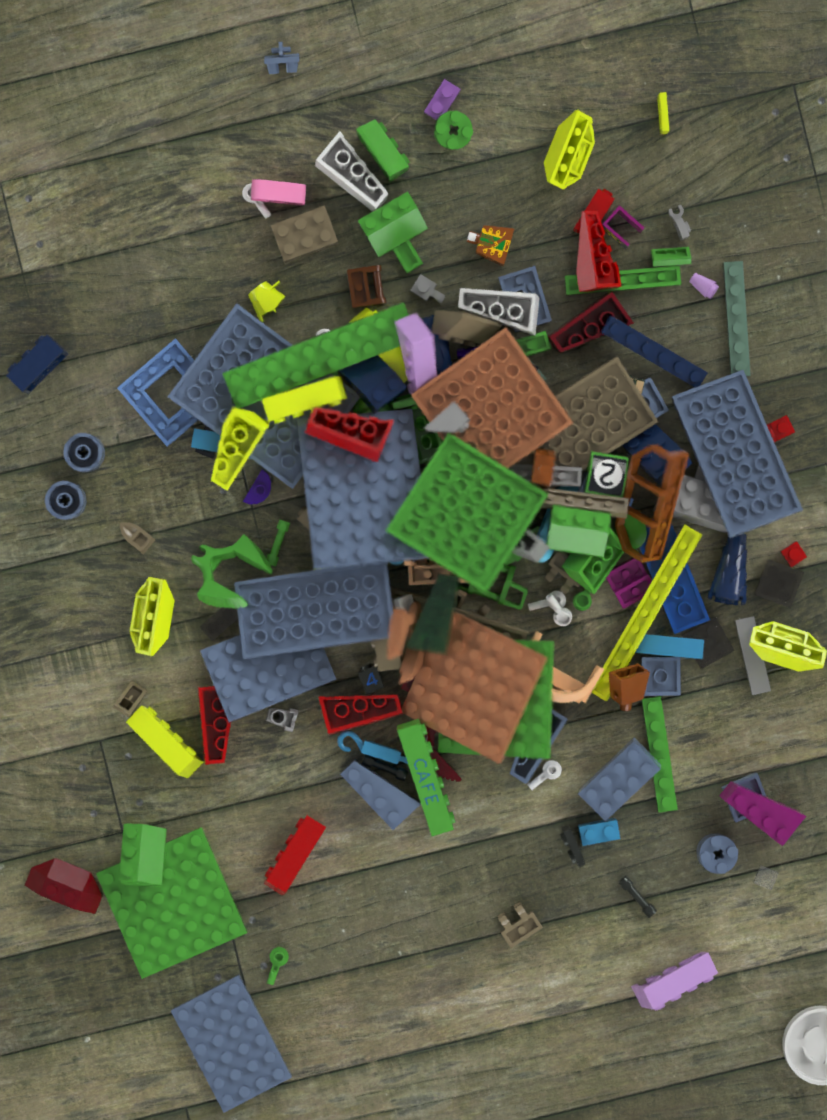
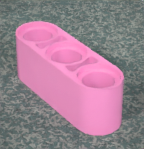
(278, 192)

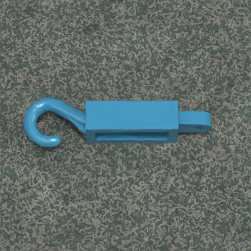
(371, 748)

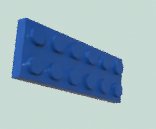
(683, 604)

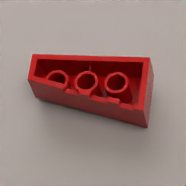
(350, 712)
(214, 726)

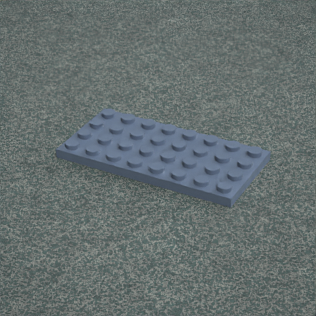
(736, 454)
(314, 609)

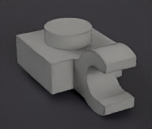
(681, 227)
(426, 288)

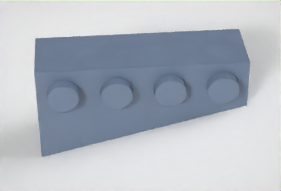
(383, 797)

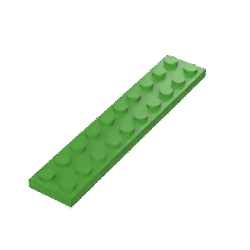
(315, 357)

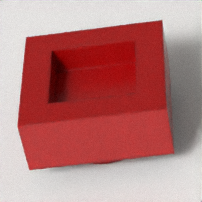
(793, 554)

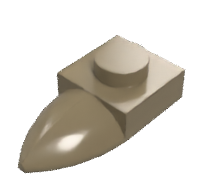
(136, 536)

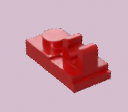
(780, 428)

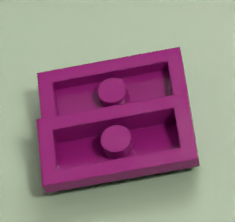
(629, 582)

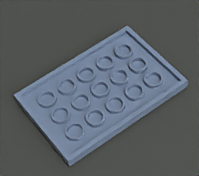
(262, 681)
(231, 1043)

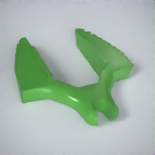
(216, 594)

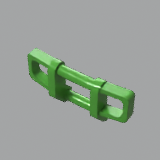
(500, 598)

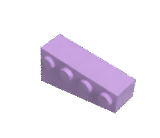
(417, 351)
(675, 981)

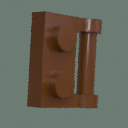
(360, 289)

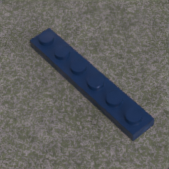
(653, 352)

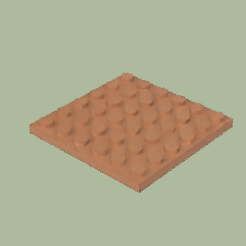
(501, 396)
(475, 689)

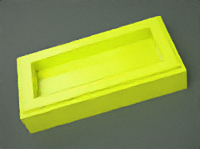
(663, 113)

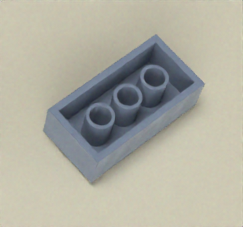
(619, 779)

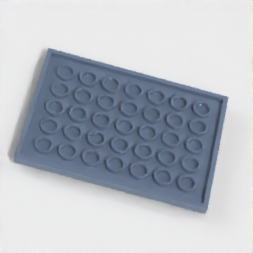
(208, 398)
(357, 498)

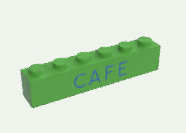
(425, 777)

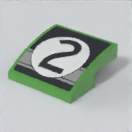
(606, 474)

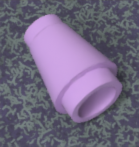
(704, 285)

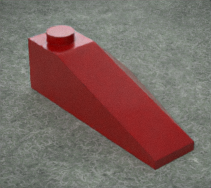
(594, 263)

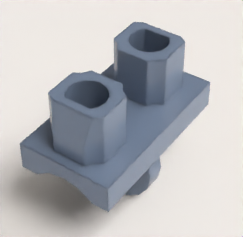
(273, 60)

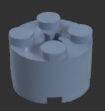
(77, 461)
(57, 493)
(720, 843)

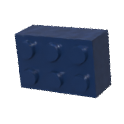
(36, 364)
(653, 463)

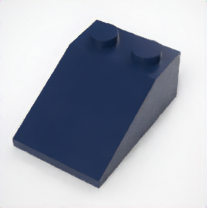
(374, 382)

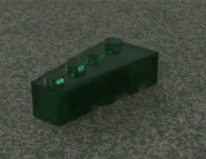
(436, 620)

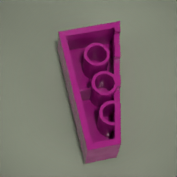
(767, 814)

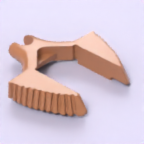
(399, 626)

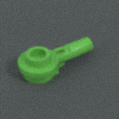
(582, 600)
(278, 957)

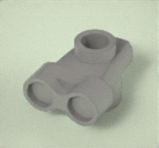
(286, 718)

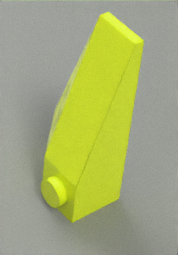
(238, 439)

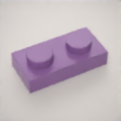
(442, 99)

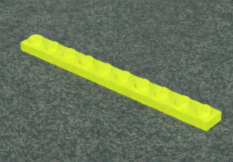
(648, 607)

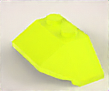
(569, 150)
(151, 616)
(787, 647)

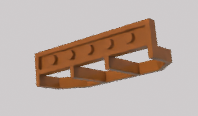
(665, 506)

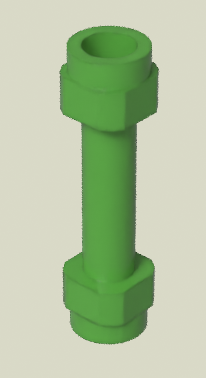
(282, 527)

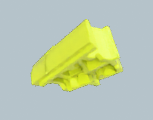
(265, 299)

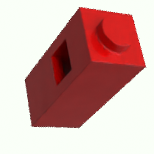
(600, 202)

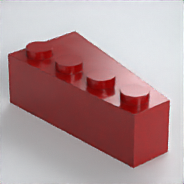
(350, 432)
(295, 854)

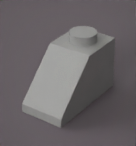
(449, 421)

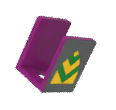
(629, 219)

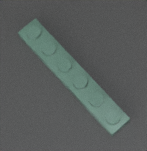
(736, 317)

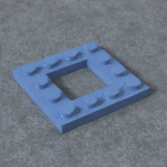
(134, 391)

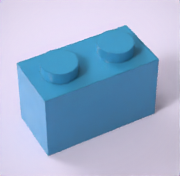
(598, 831)

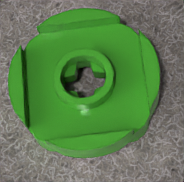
(442, 130)

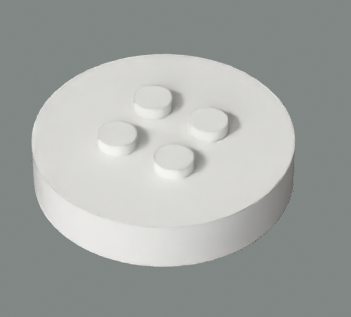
(806, 1044)

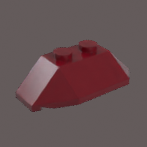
(65, 885)

